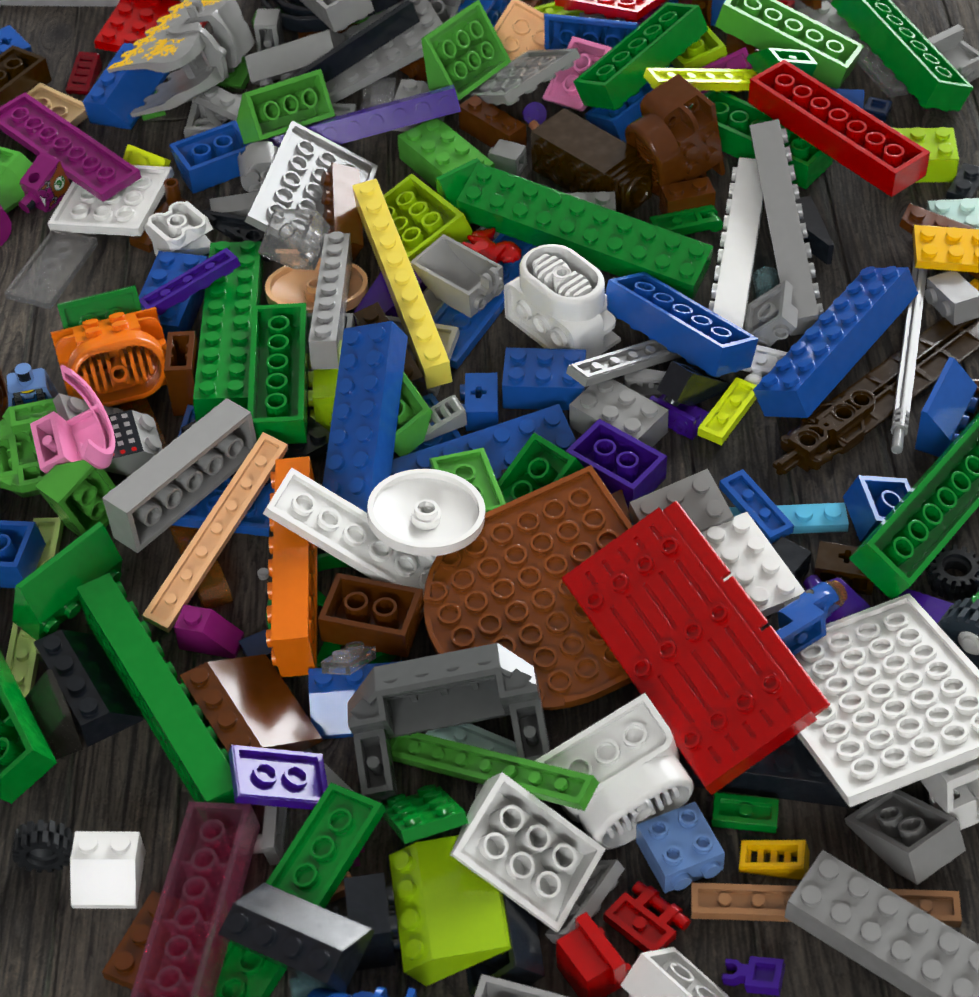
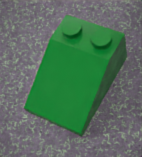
(536, 467)

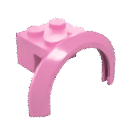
(79, 438)

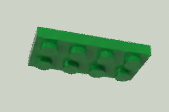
(423, 813)

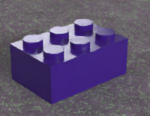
(620, 460)

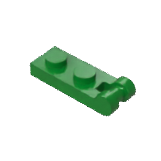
(690, 220)

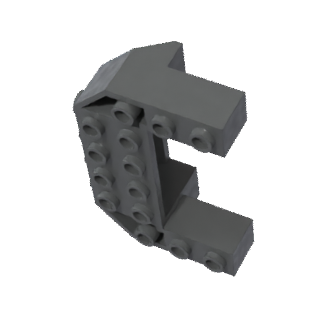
(441, 694)

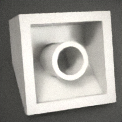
(106, 869)

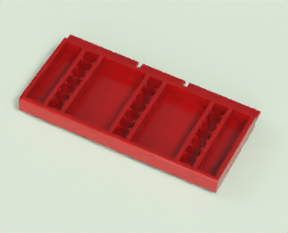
(695, 645)

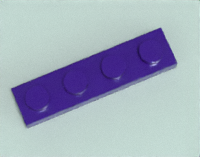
(191, 281)

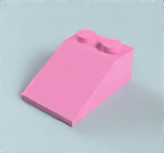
(562, 88)

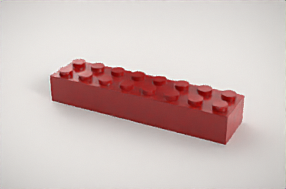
(838, 127)

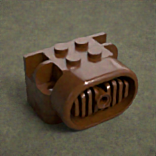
(673, 137)

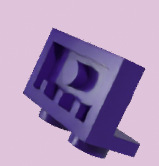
(684, 418)

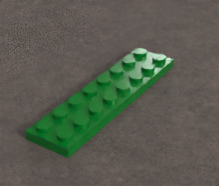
(310, 871)

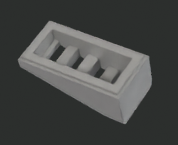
(643, 381)
(453, 414)

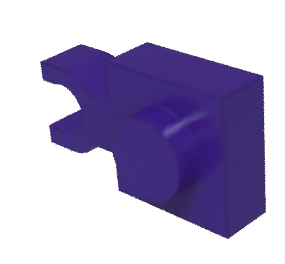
(759, 976)

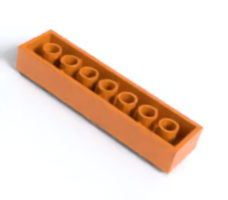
(292, 588)

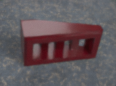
(85, 71)

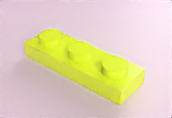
(727, 411)

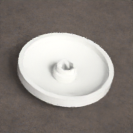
(426, 512)

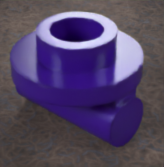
(534, 111)

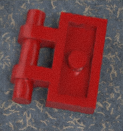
(639, 924)

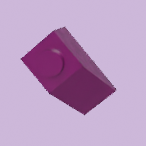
(207, 632)

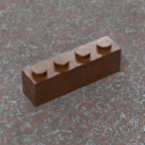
(340, 204)

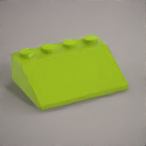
(423, 216)
(444, 912)

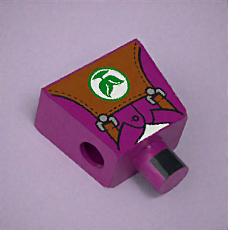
(43, 184)

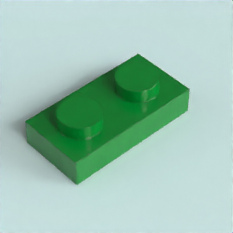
(745, 812)

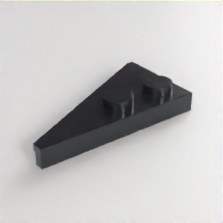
(234, 227)

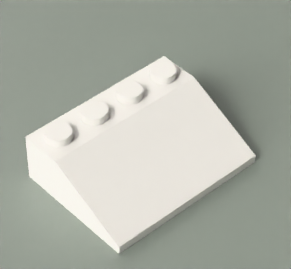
(526, 850)

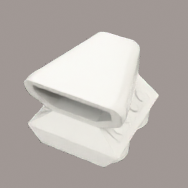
(179, 230)

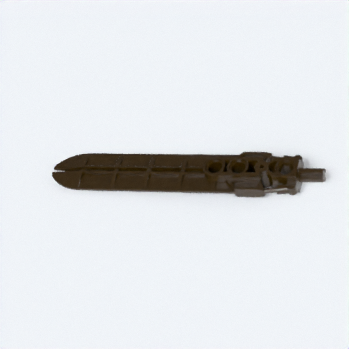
(871, 399)

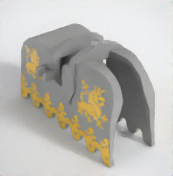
(186, 45)

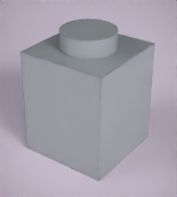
(508, 156)

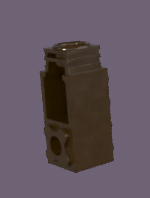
(590, 160)

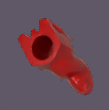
(483, 244)

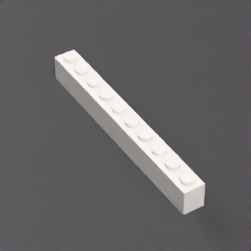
(739, 244)

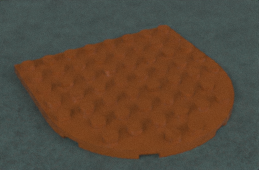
(513, 594)

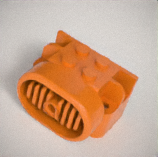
(115, 356)

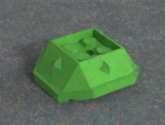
(17, 450)

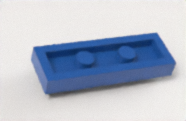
(750, 498)

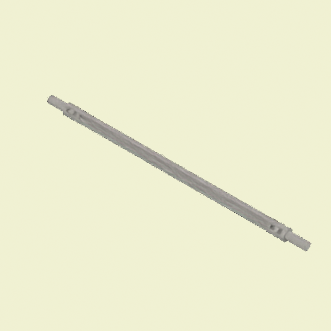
(907, 364)

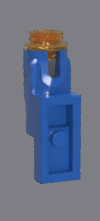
(805, 616)

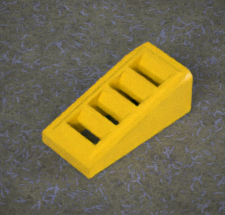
(774, 868)

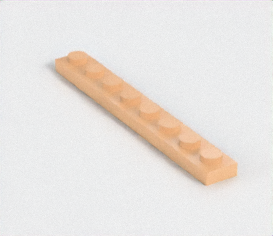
(214, 533)

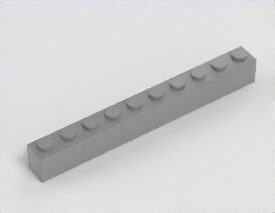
(784, 221)

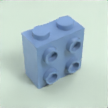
(680, 847)

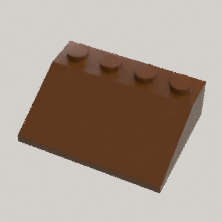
(249, 705)

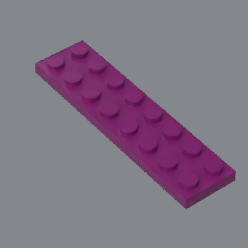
(81, 156)

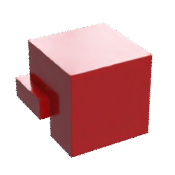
(590, 960)

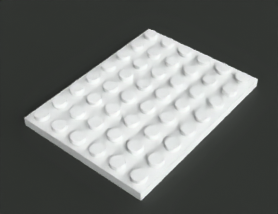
(896, 697)

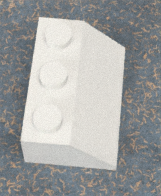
(668, 975)

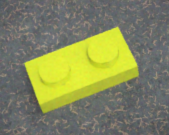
(138, 156)

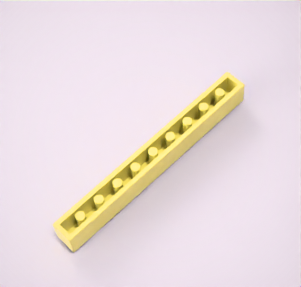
(402, 284)

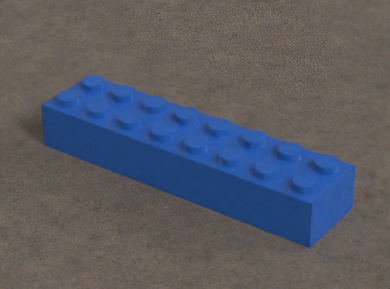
(835, 342)
(365, 411)

